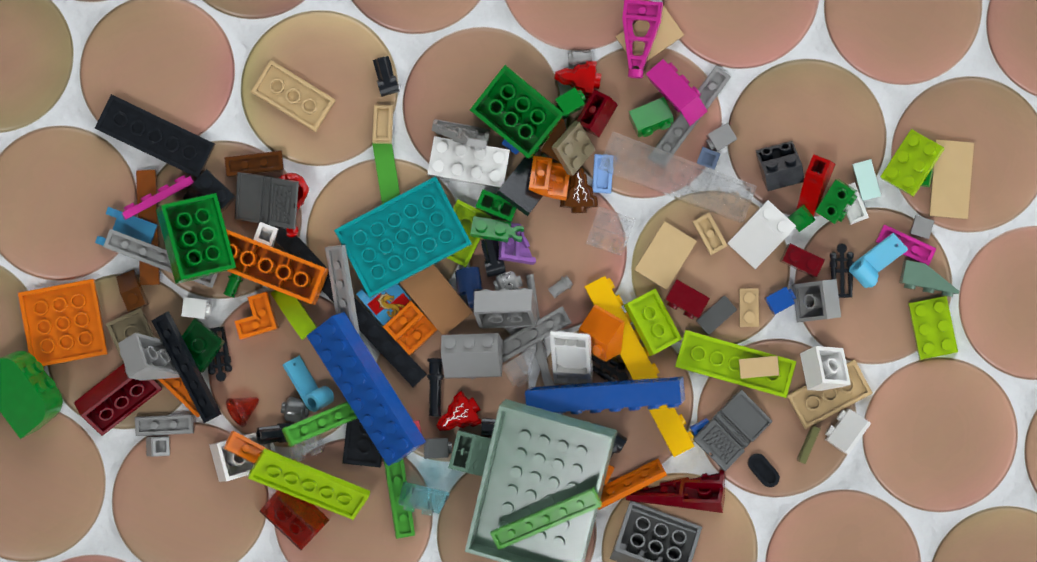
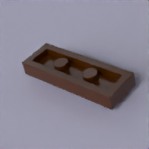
(254, 163)

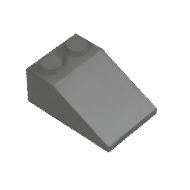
(146, 358)

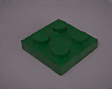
(202, 343)

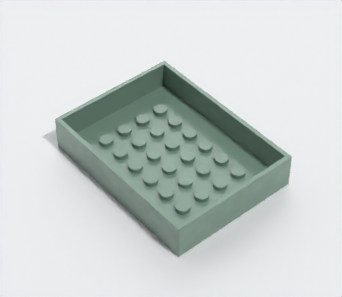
(530, 466)

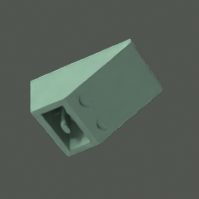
(469, 453)

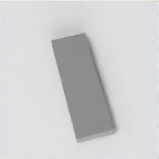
(164, 425)

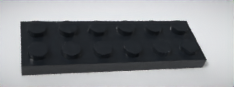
(154, 136)

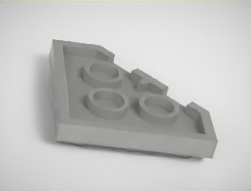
(469, 135)

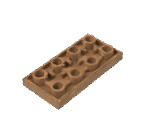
(437, 299)

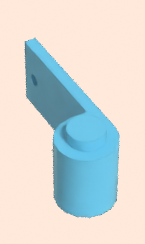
(876, 259)
(312, 396)

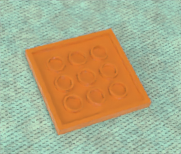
(63, 322)

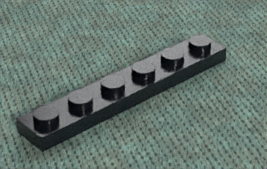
(186, 367)

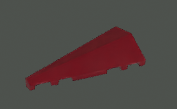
(699, 493)

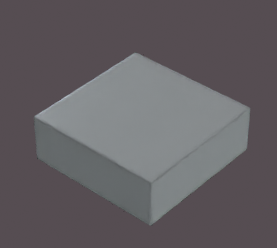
(922, 227)

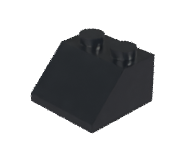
(209, 184)

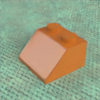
(605, 333)

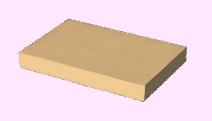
(667, 35)
(665, 255)

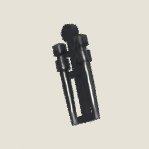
(842, 248)
(604, 375)
(221, 376)

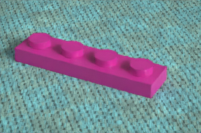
(149, 200)

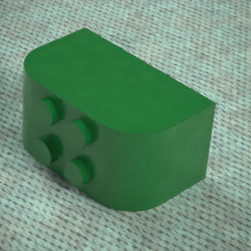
(27, 393)

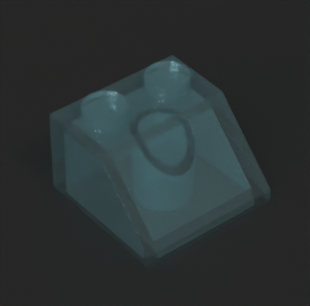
(422, 498)

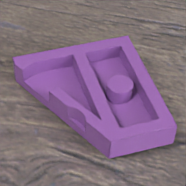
(516, 251)

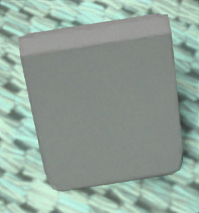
(157, 446)

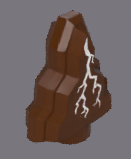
(579, 194)

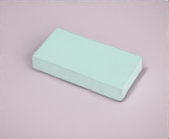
(866, 180)

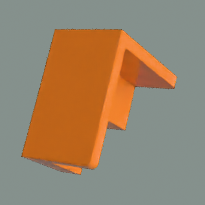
(262, 319)

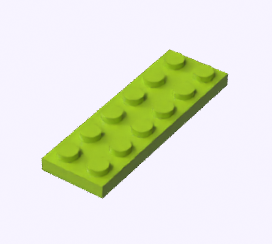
(720, 360)
(308, 484)

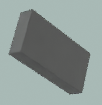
(716, 315)

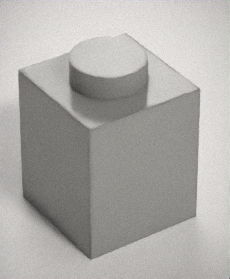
(720, 137)

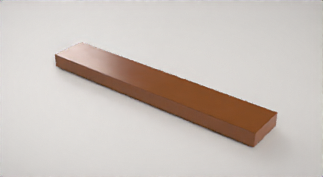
(147, 184)

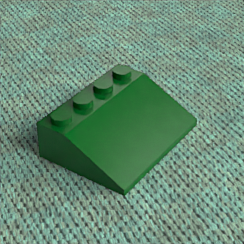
(517, 112)
(195, 238)

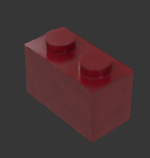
(597, 113)
(802, 260)
(687, 299)

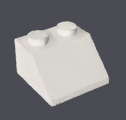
(825, 368)
(847, 431)

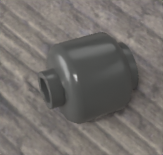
(294, 409)

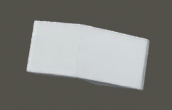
(266, 234)

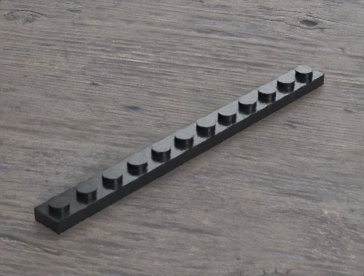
(367, 323)

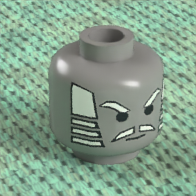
(508, 281)

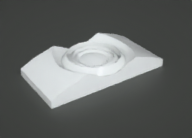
(571, 358)

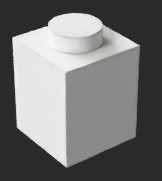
(196, 308)

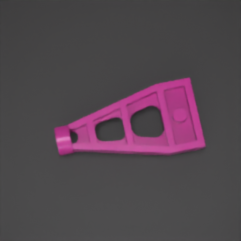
(641, 11)

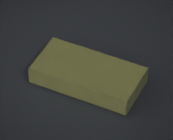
(808, 444)

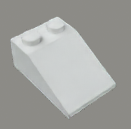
(761, 234)
(229, 465)

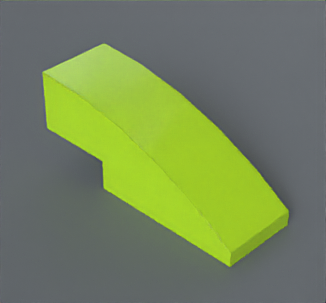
(295, 313)

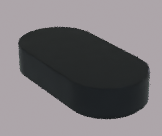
(763, 470)

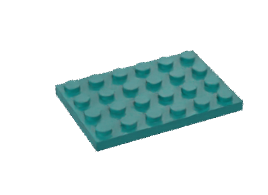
(403, 237)

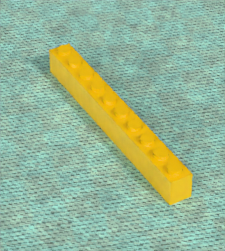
(639, 367)

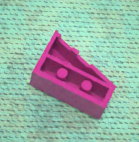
(677, 91)

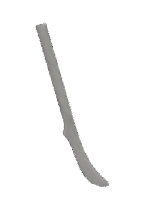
(540, 350)

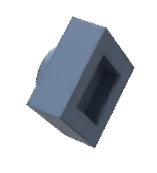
(708, 158)

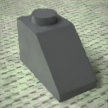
(437, 448)

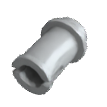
(579, 57)
(560, 286)

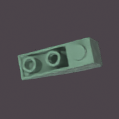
(921, 275)

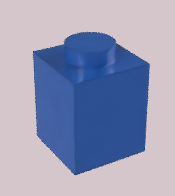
(780, 300)

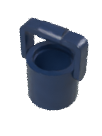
(468, 281)

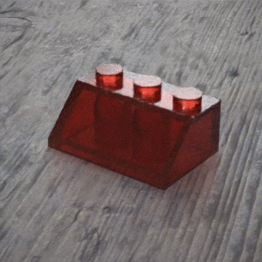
(294, 518)

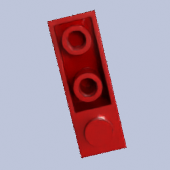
(815, 183)

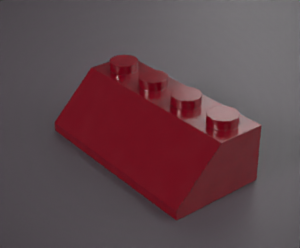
(114, 399)

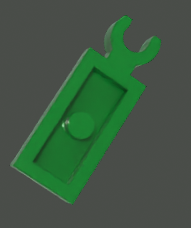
(494, 229)

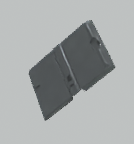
(266, 200)
(732, 430)

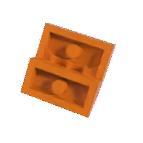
(548, 178)
(410, 328)

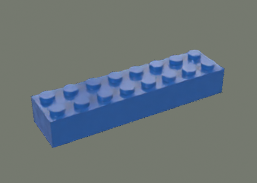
(366, 388)
(608, 395)

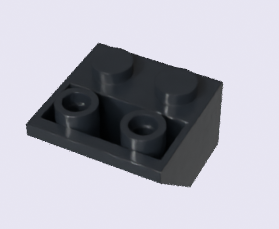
(780, 166)

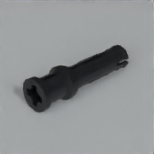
(435, 376)

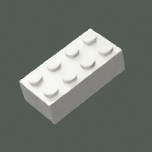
(461, 163)

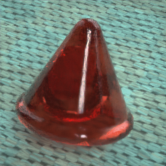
(241, 409)

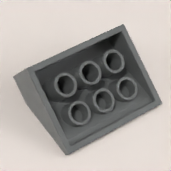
(654, 537)

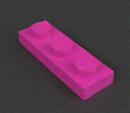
(916, 250)

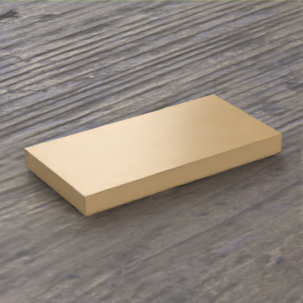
(293, 96)
(952, 180)
(816, 406)

